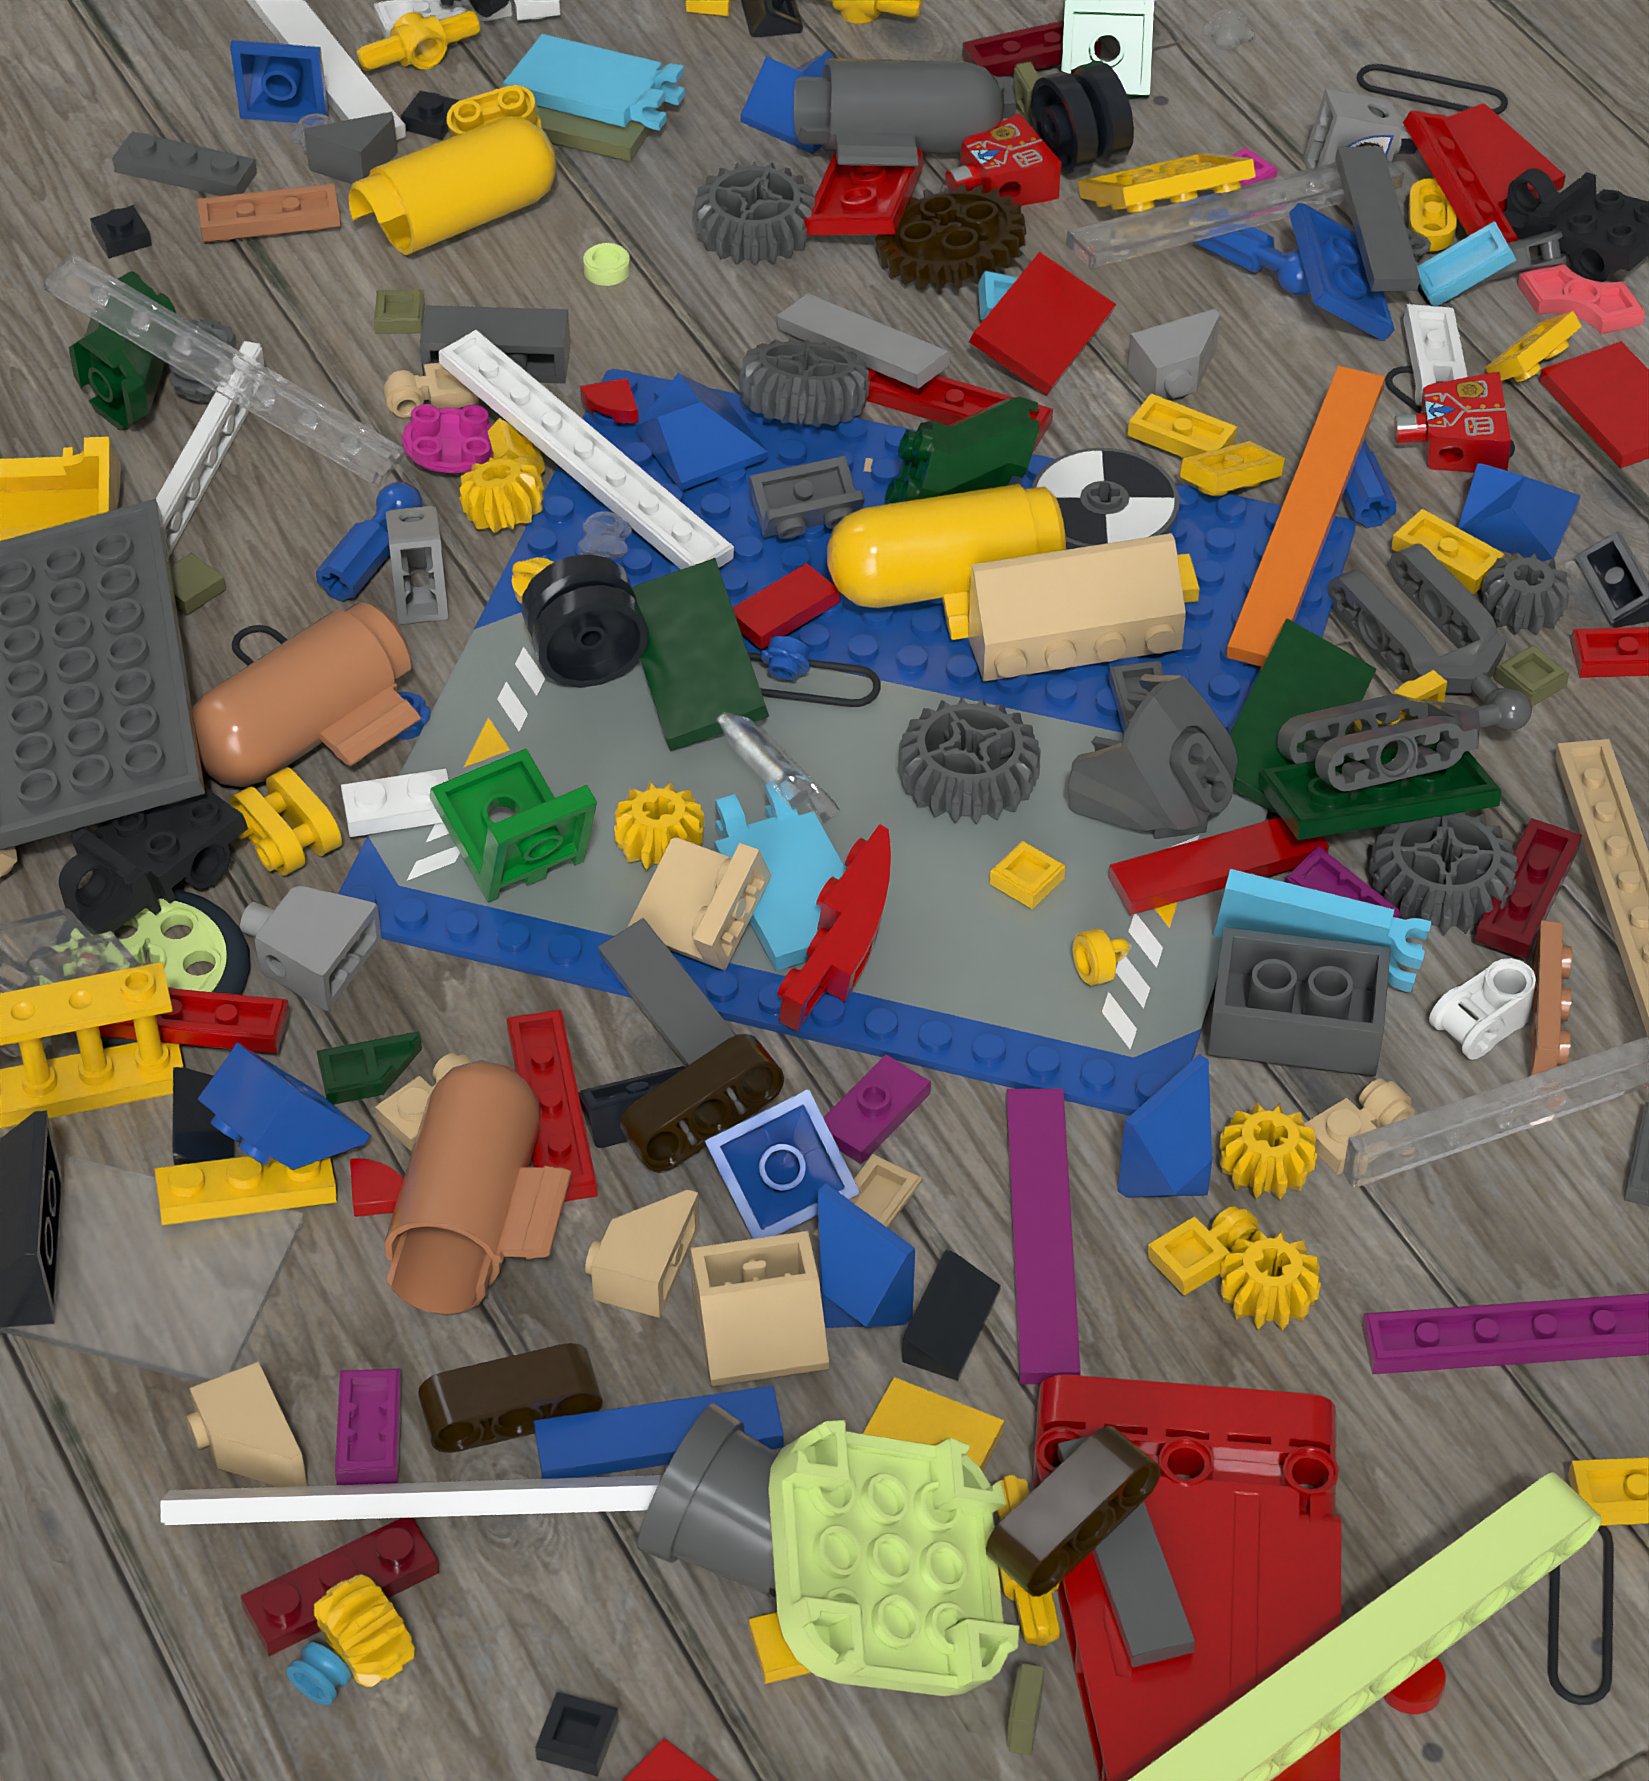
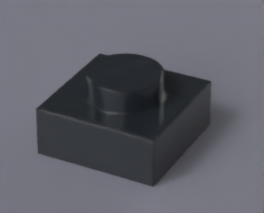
(428, 114)
(120, 231)
(577, 1734)

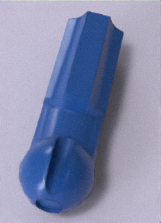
(1256, 250)
(1368, 491)
(364, 545)

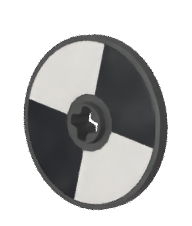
(1138, 495)

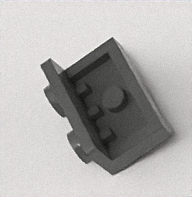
(804, 497)

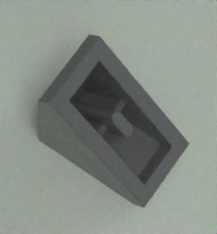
(351, 146)

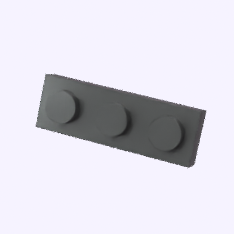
(184, 165)

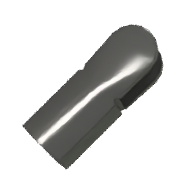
(1550, 254)

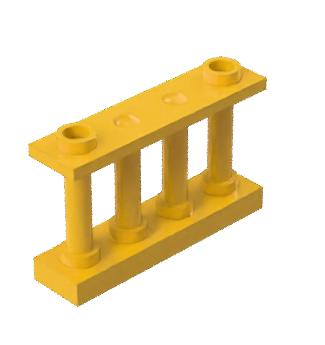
(95, 1075)

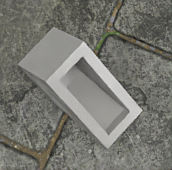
(1174, 355)

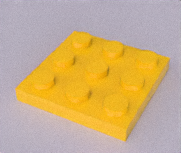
(1169, 179)

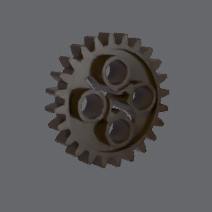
(953, 237)

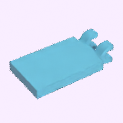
(597, 82)
(799, 866)
(1294, 910)

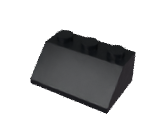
(29, 1223)

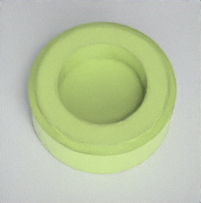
(606, 264)

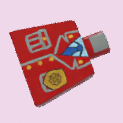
(1009, 160)
(1460, 424)

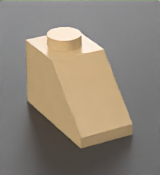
(644, 1254)
(246, 1428)

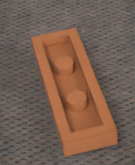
(268, 212)
(1550, 1000)

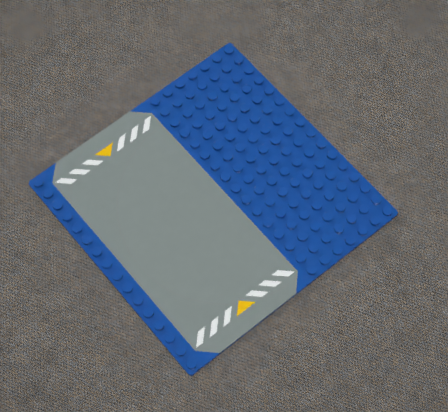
(957, 965)

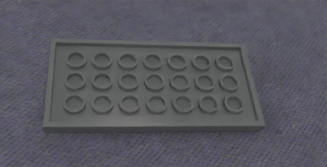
(91, 677)

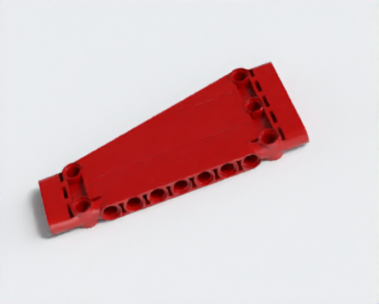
(1241, 1543)

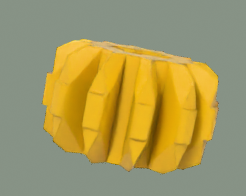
(501, 493)
(652, 819)
(1268, 1151)
(1270, 1279)
(364, 1630)

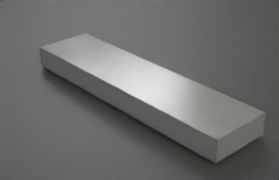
(874, 343)

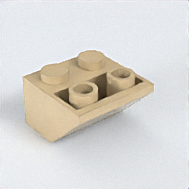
(759, 1308)

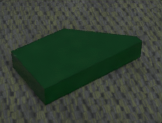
(366, 1067)

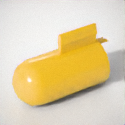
(457, 183)
(928, 546)

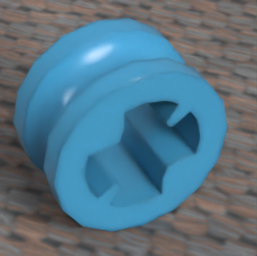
(318, 1673)

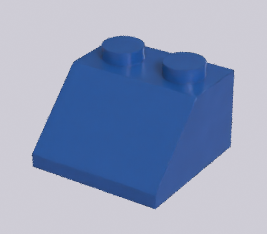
(276, 1113)

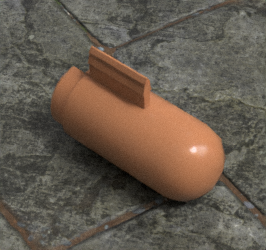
(315, 688)
(471, 1191)

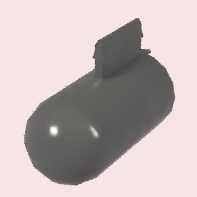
(890, 108)

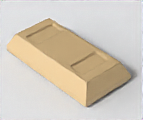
(883, 1189)

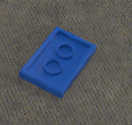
(1338, 272)

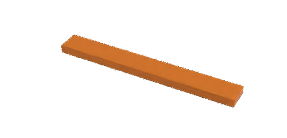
(1306, 513)

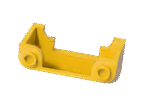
(58, 489)

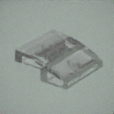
(776, 766)
(60, 948)

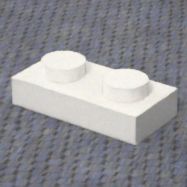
(391, 803)

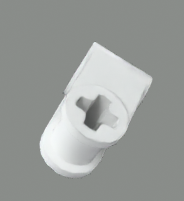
(1487, 1006)

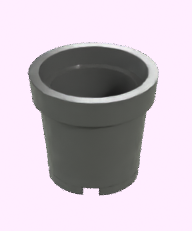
(715, 1504)

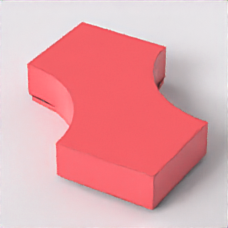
(1600, 304)

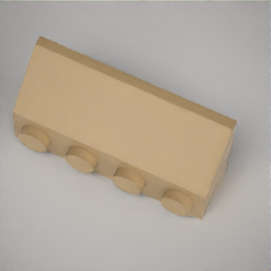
(1076, 607)

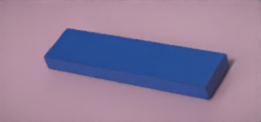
(645, 1433)

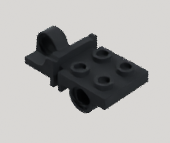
(1597, 230)
(145, 856)

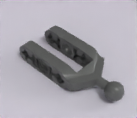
(1444, 603)
(1425, 722)

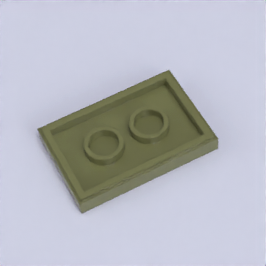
(594, 135)

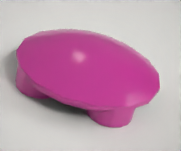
(448, 438)

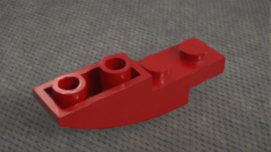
(846, 931)

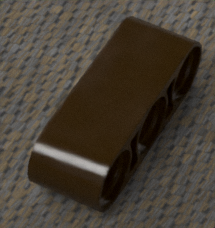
(701, 1102)
(506, 1396)
(1073, 1511)

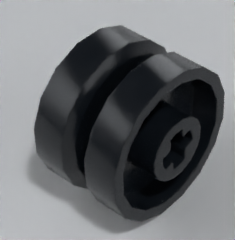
(1083, 116)
(584, 620)

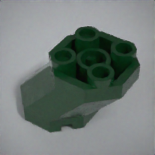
(118, 369)
(966, 454)

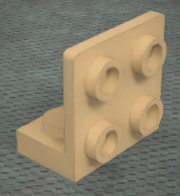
(703, 899)

